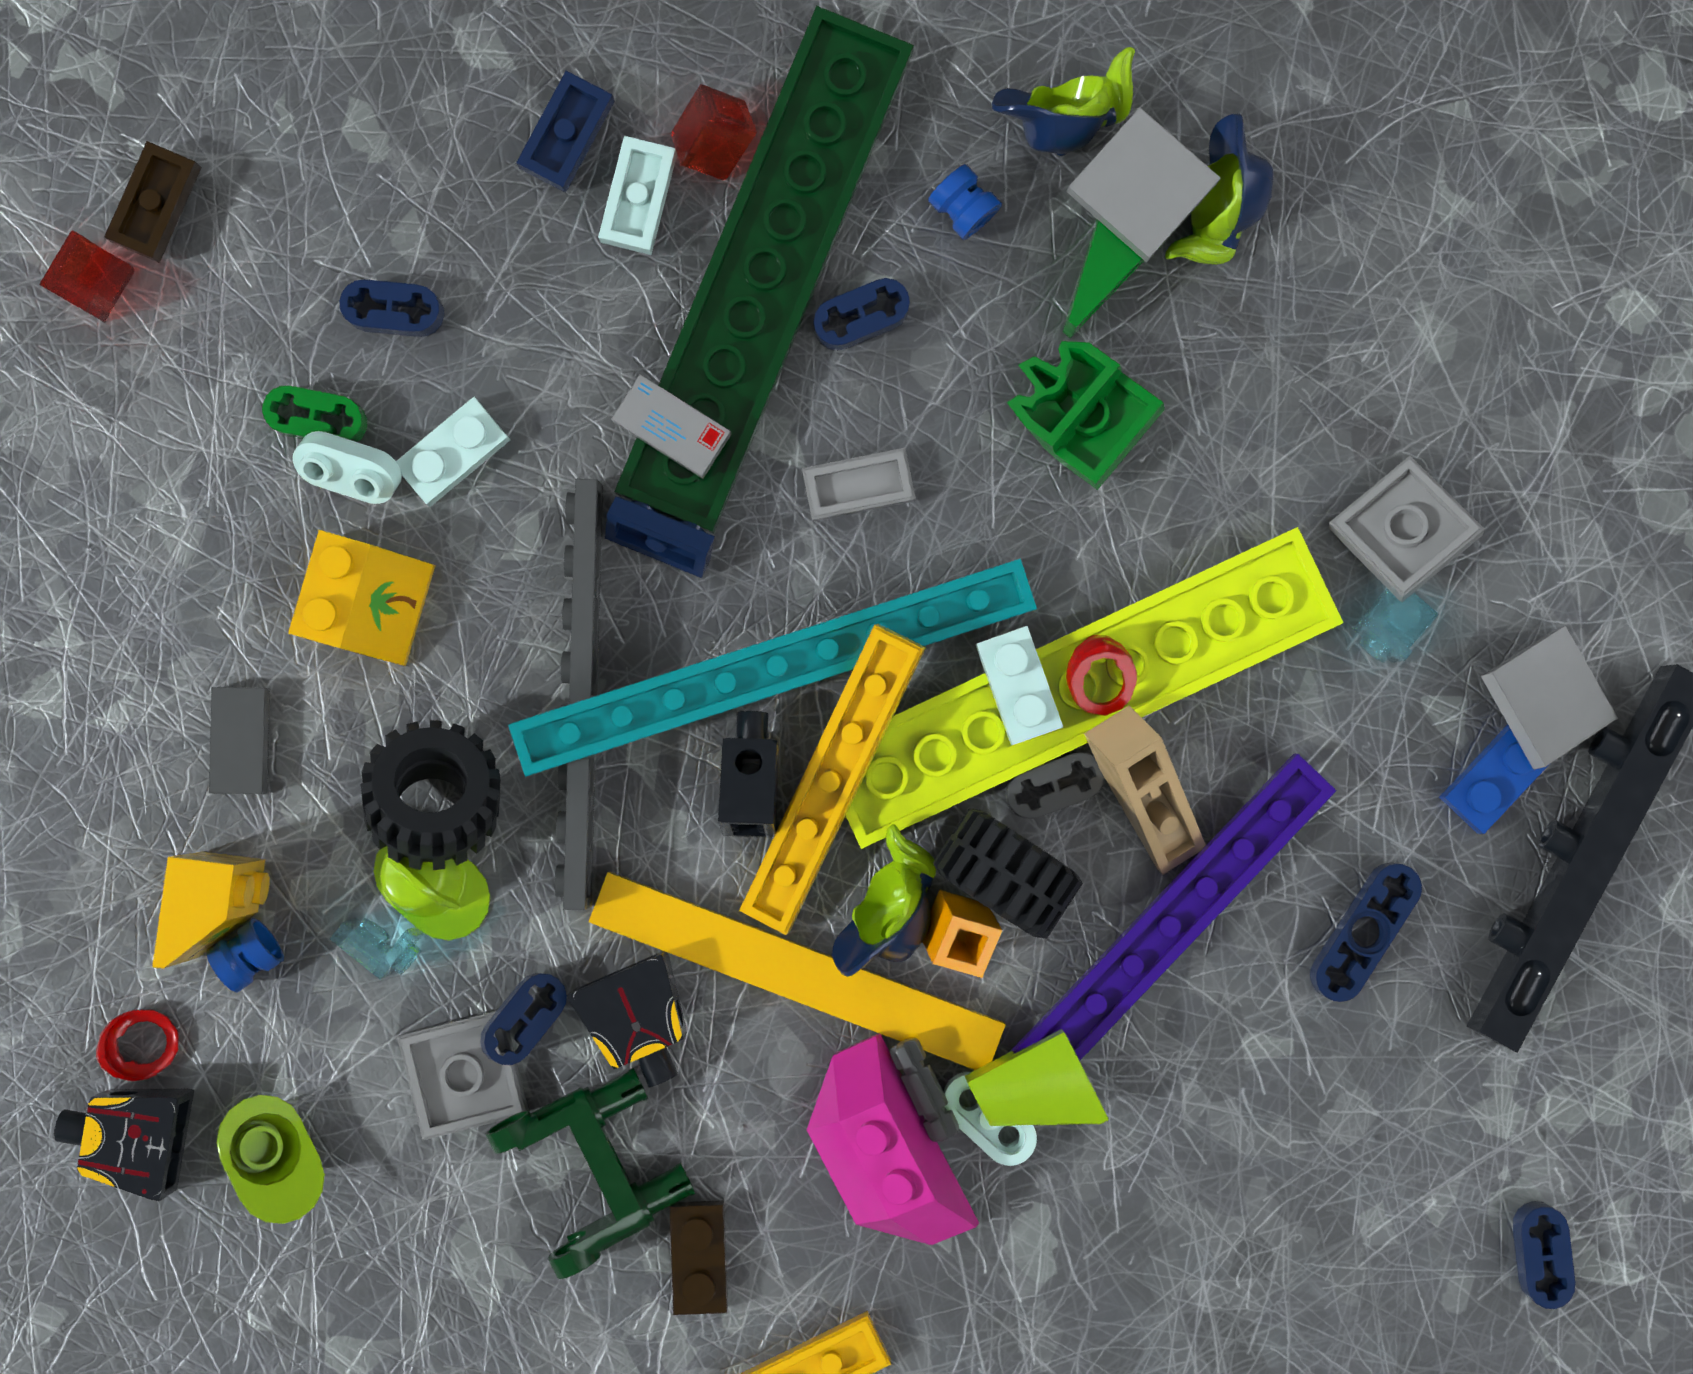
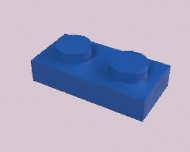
(1491, 782)

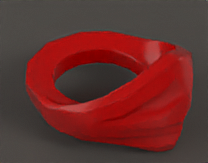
(1093, 649)
(112, 1060)

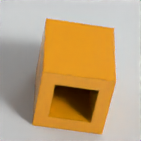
(961, 934)

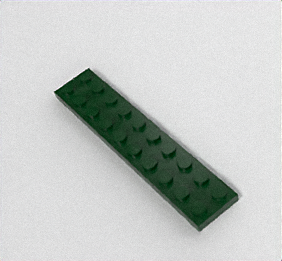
(772, 255)

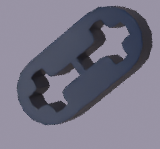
(857, 302)
(390, 320)
(533, 1027)
(1556, 1253)

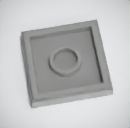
(1143, 184)
(1406, 528)
(1549, 697)
(454, 1079)

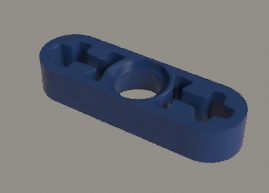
(1377, 892)

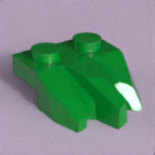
(1085, 410)

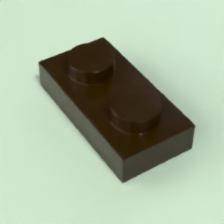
(153, 201)
(698, 1257)

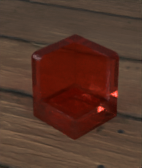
(713, 132)
(87, 276)

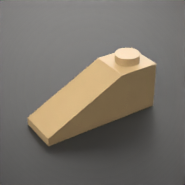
(1146, 787)

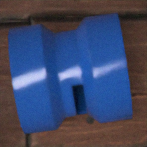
(964, 201)
(245, 955)

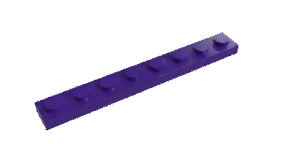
(1185, 907)

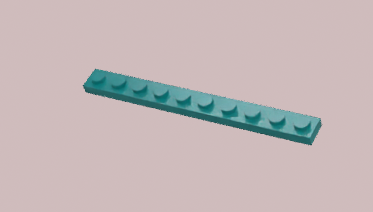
(765, 668)

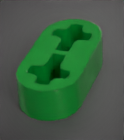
(318, 404)

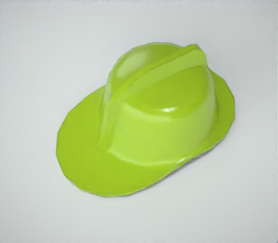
(437, 902)
(270, 1159)

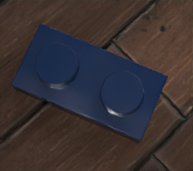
(565, 131)
(658, 536)

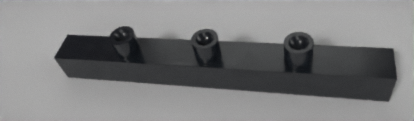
(1585, 858)

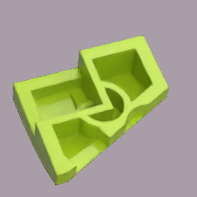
(1037, 1087)

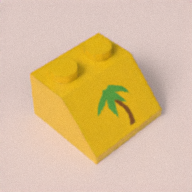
(361, 598)
(205, 901)

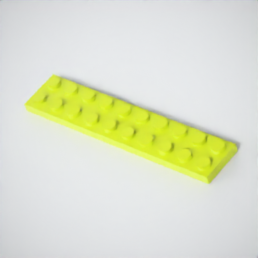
(1178, 646)

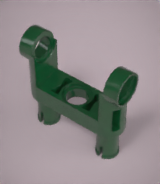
(630, 1204)

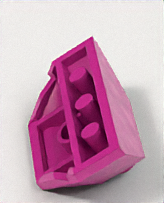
(881, 1151)

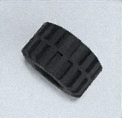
(422, 756)
(1007, 873)

